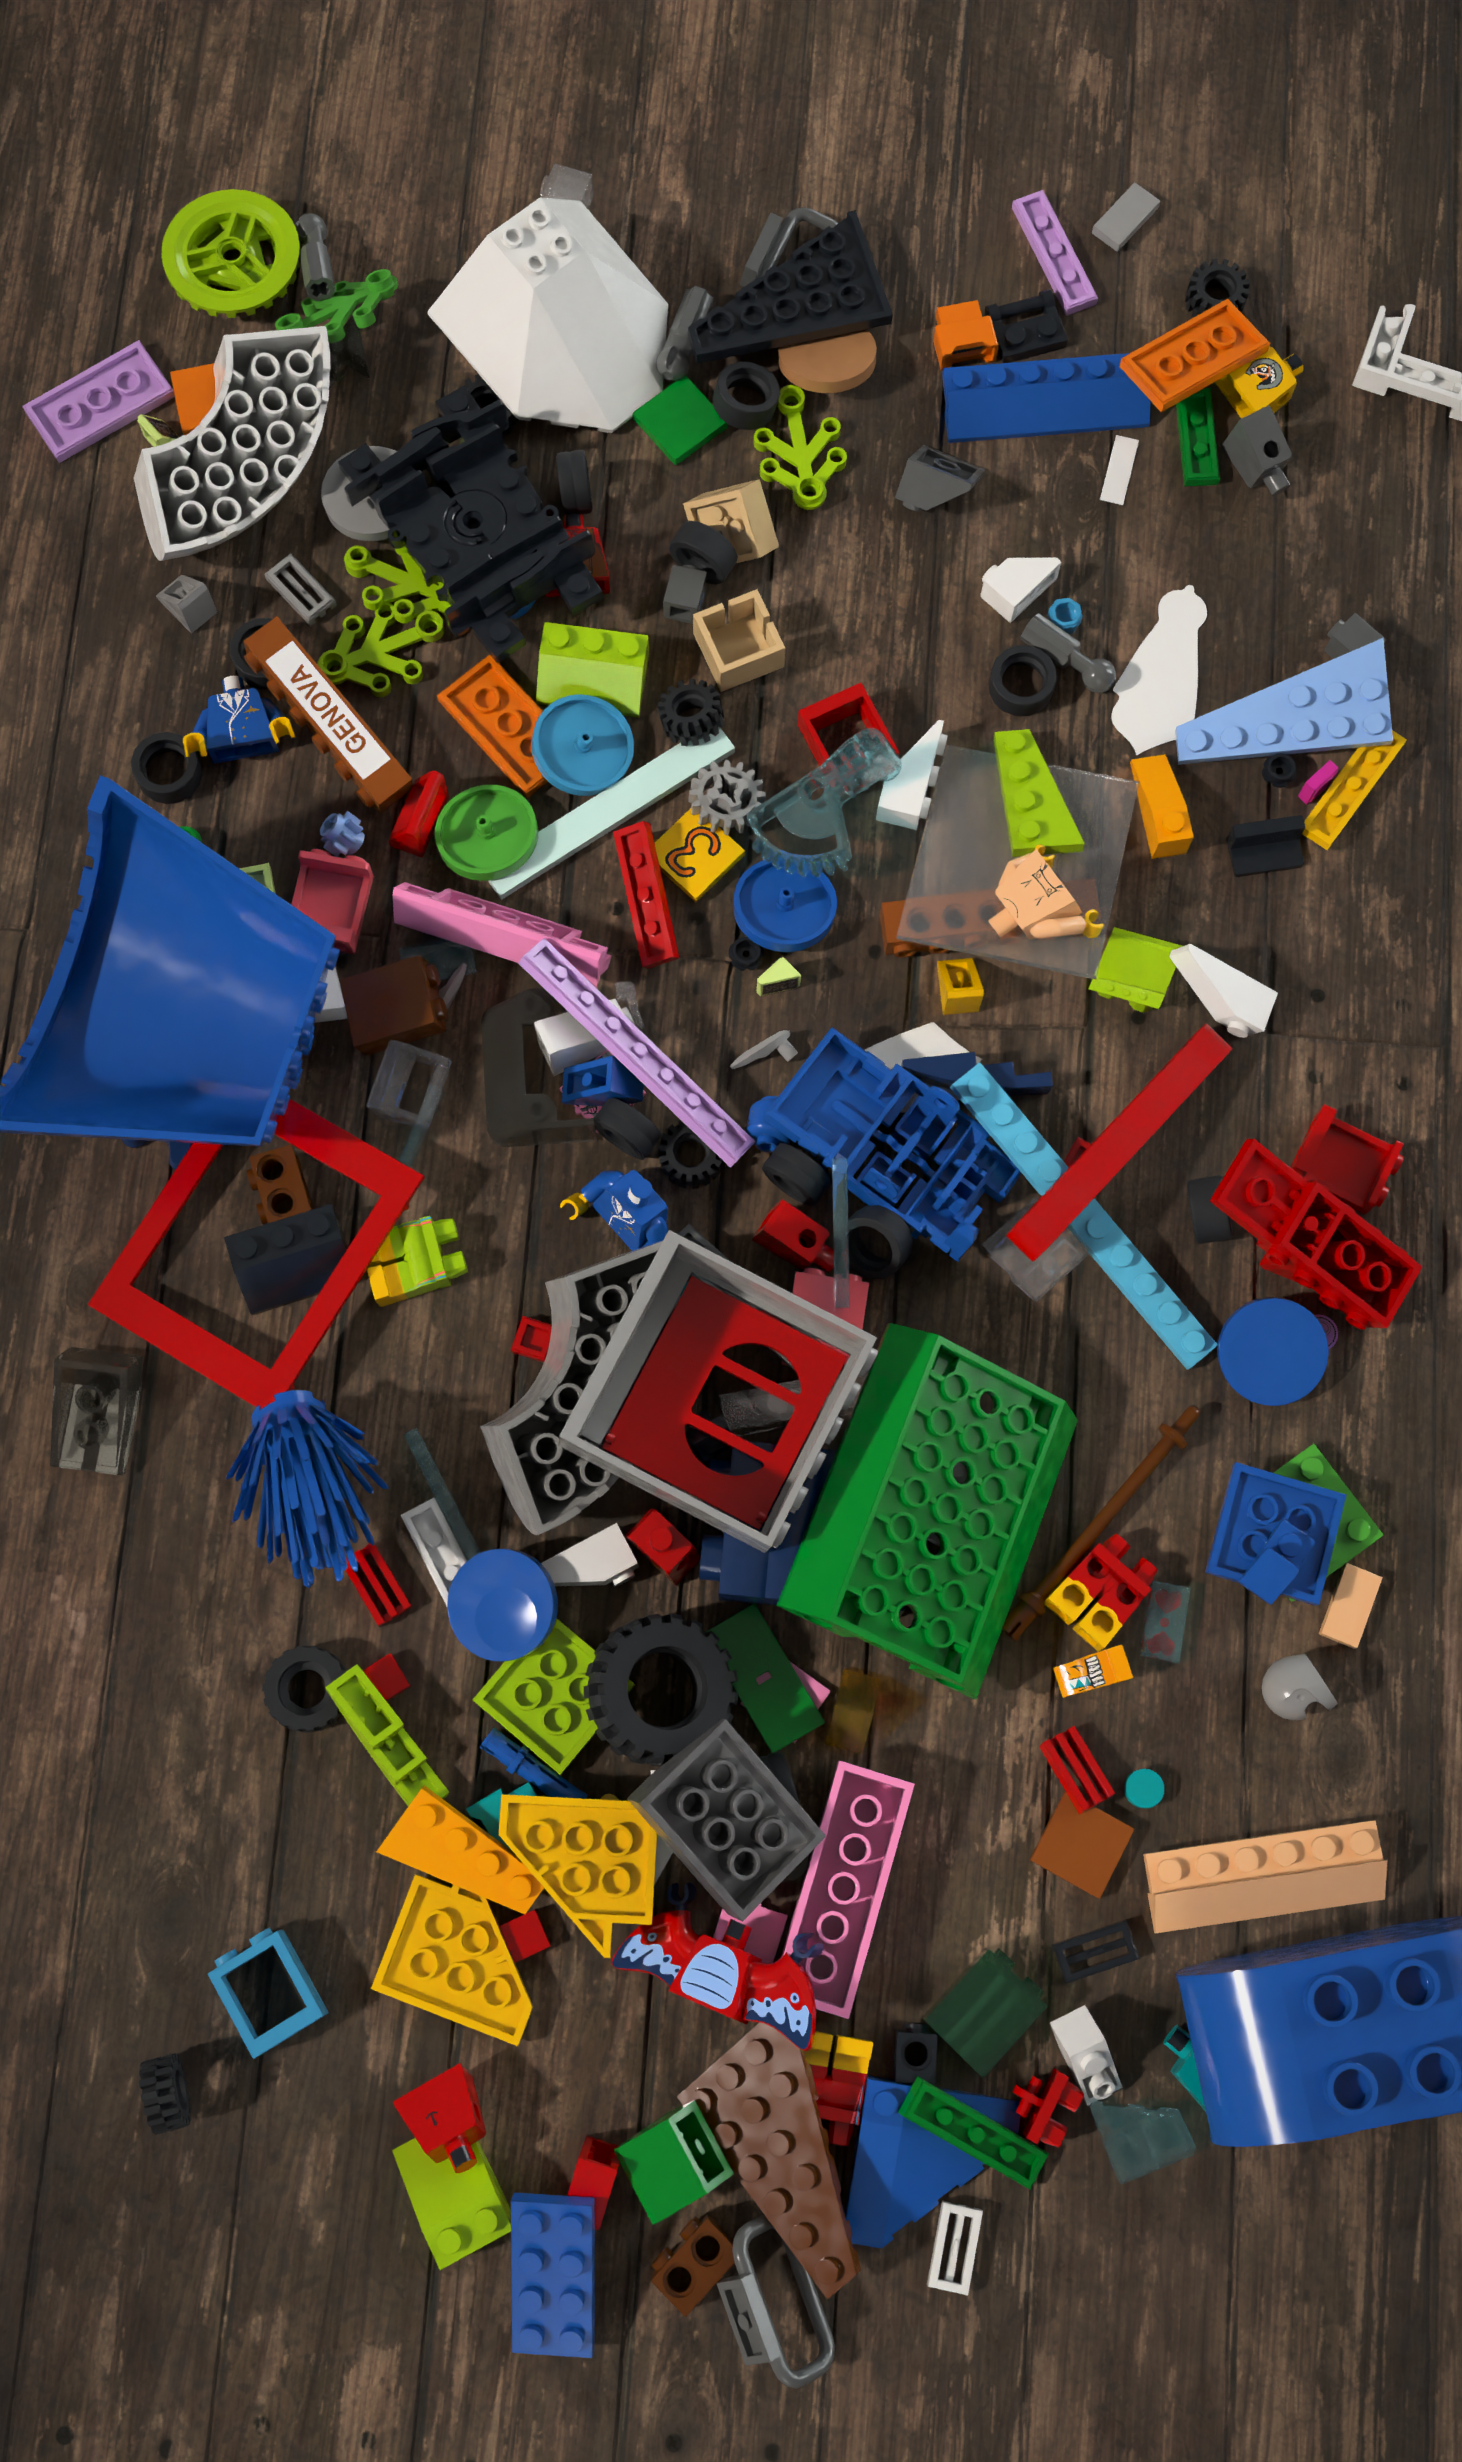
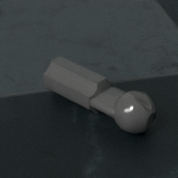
(315, 257)
(677, 352)
(1065, 651)

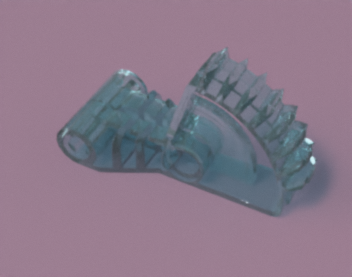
(843, 775)

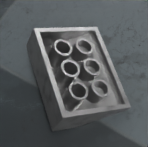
(727, 1819)

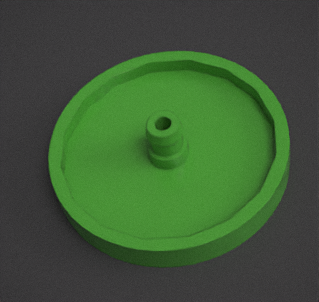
(486, 832)

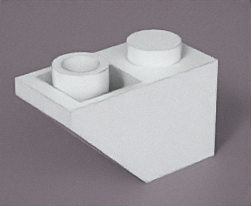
(1086, 2054)

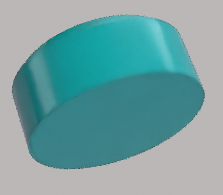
(1144, 1788)

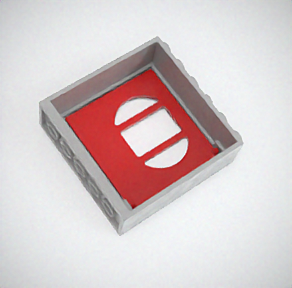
(692, 1343)

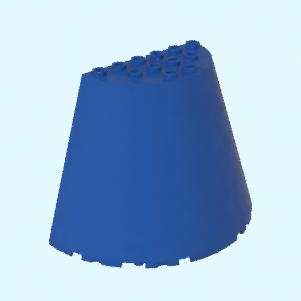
(171, 995)

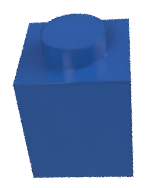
(598, 1081)

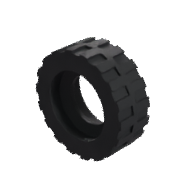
(278, 1681)

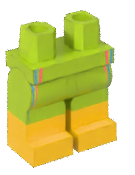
(414, 1261)

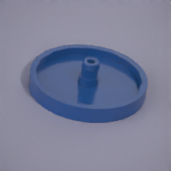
(783, 908)
(1272, 1351)
(502, 1604)

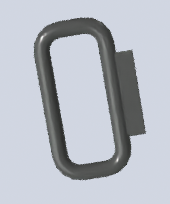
(775, 238)
(753, 2321)

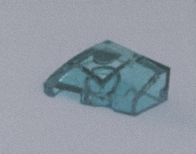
(1141, 2138)

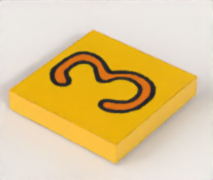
(696, 856)

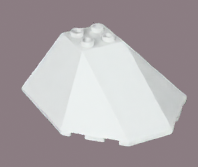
(557, 319)

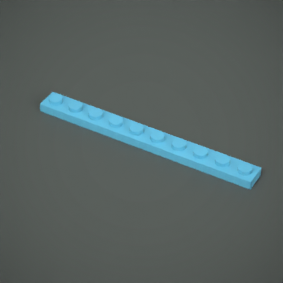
(1093, 1225)

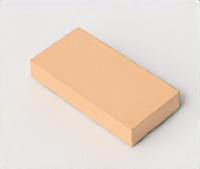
(1350, 1605)

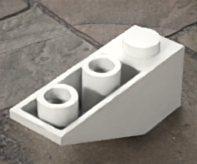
(904, 797)

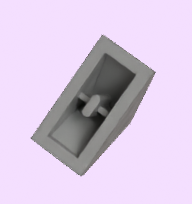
(188, 602)

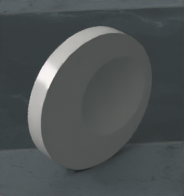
(362, 519)

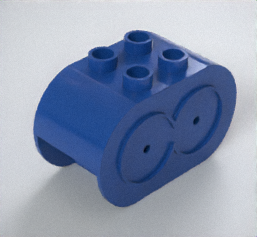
(1329, 2034)

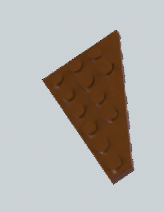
(772, 2135)

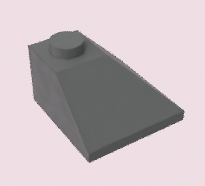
(935, 478)

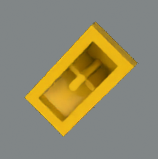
(959, 986)

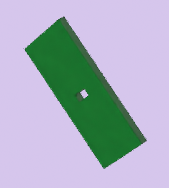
(779, 1705)

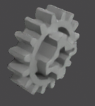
(717, 804)

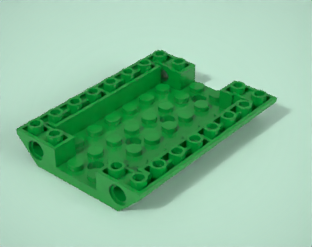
(898, 1486)

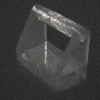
(393, 1079)

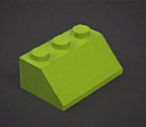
(592, 664)

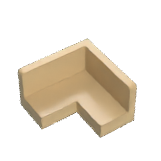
(740, 515)

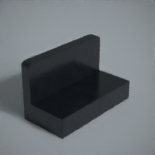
(1266, 846)

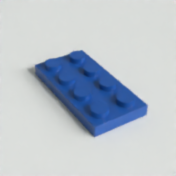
(553, 2275)

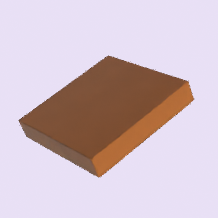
(1082, 1846)

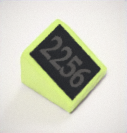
(156, 430)
(778, 978)

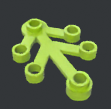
(800, 454)
(409, 584)
(377, 651)

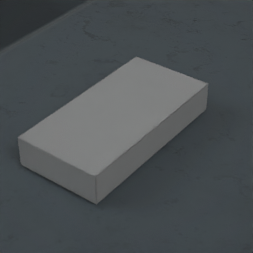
(1126, 217)

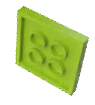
(544, 1698)

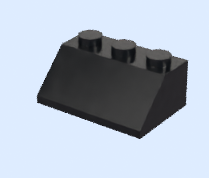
(286, 1258)

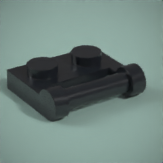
(1028, 336)

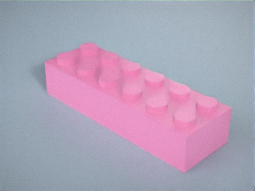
(848, 1880)

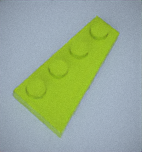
(1032, 799)

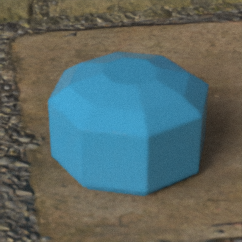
(1065, 614)

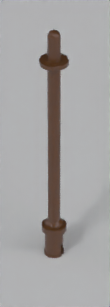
(1033, 1602)

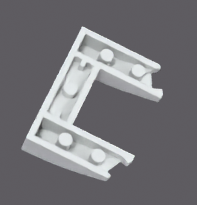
(1386, 366)

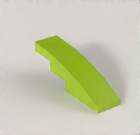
(383, 1735)

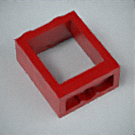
(837, 708)

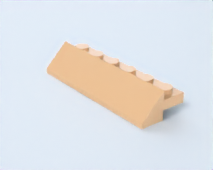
(1265, 1876)

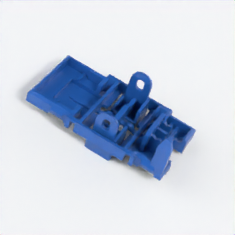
(841, 1102)

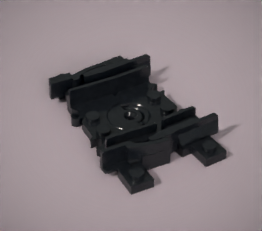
(487, 569)

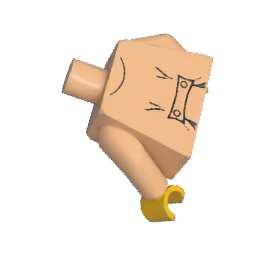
(1039, 901)

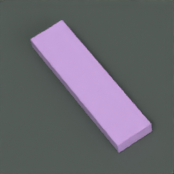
(1054, 252)

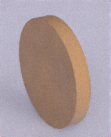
(830, 362)

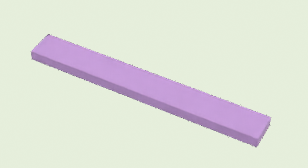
(636, 1052)

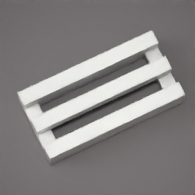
(960, 2211)

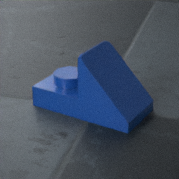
(1277, 1562)

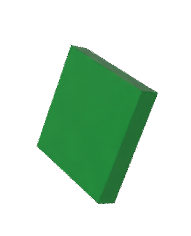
(679, 420)

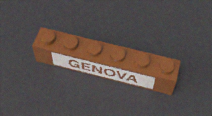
(327, 715)

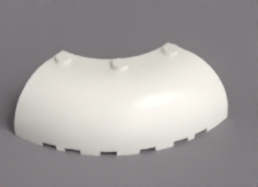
(244, 449)

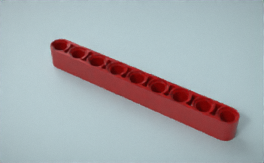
(1118, 1143)

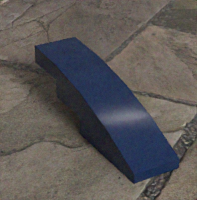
(947, 1069)

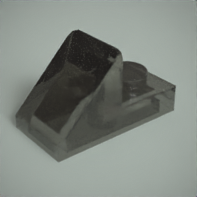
(348, 352)

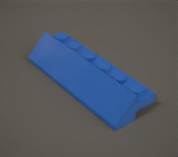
(1041, 398)

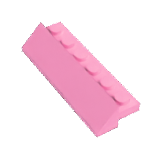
(493, 927)

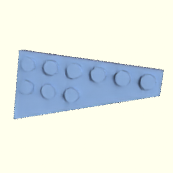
(1317, 710)

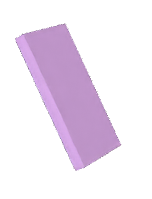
(98, 401)

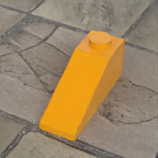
(1162, 807)

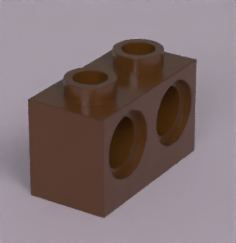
(288, 1186)
(704, 2270)

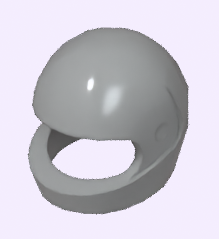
(1292, 1685)

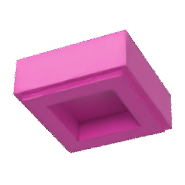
(1318, 782)

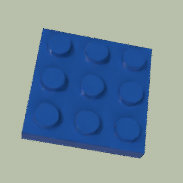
(1252, 1510)

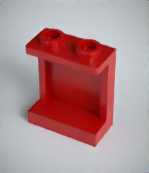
(1347, 1161)

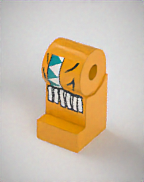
(1093, 1671)

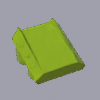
(1135, 969)

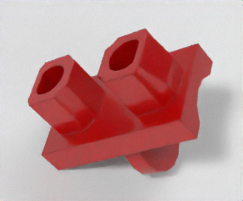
(1055, 2091)

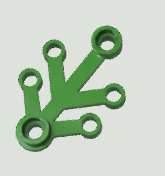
(376, 288)

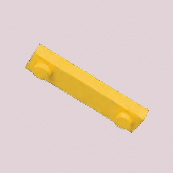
(1349, 791)

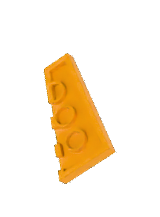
(457, 1850)

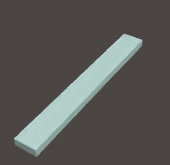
(615, 807)

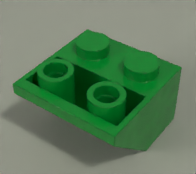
(673, 2161)

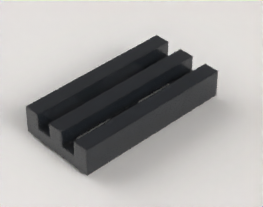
(1126, 1940)

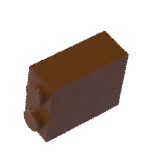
(394, 1004)

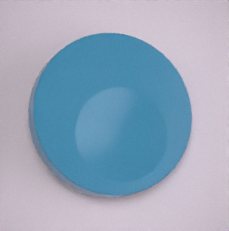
(582, 745)

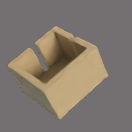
(739, 649)

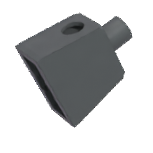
(1259, 451)

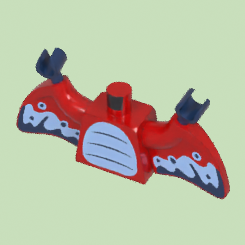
(724, 1974)

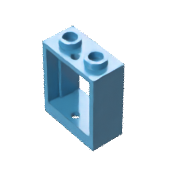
(232, 1960)

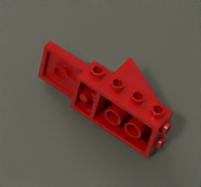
(1316, 1238)

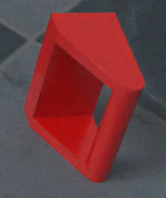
(420, 814)

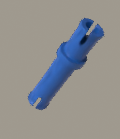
(527, 1766)

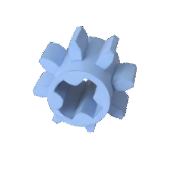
(342, 834)

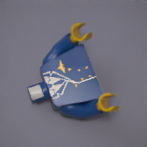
(237, 725)
(626, 1205)

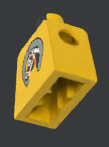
(1261, 383)

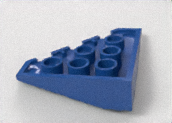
(903, 2167)

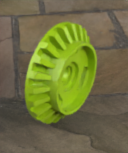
(240, 223)

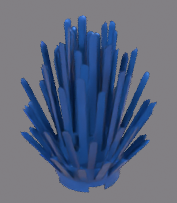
(304, 1483)

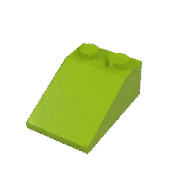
(453, 2208)

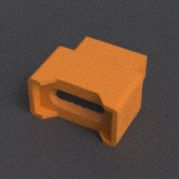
(964, 335)

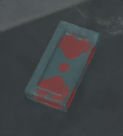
(1165, 1622)

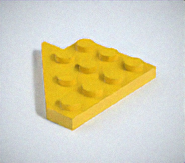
(587, 1856)
(454, 1962)

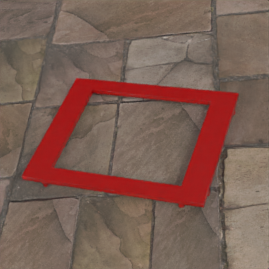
(206, 1352)

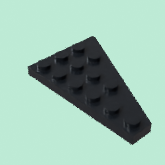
(815, 294)

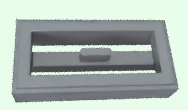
(318, 609)

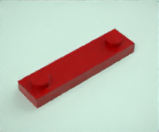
(646, 895)

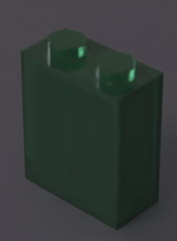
(986, 2010)

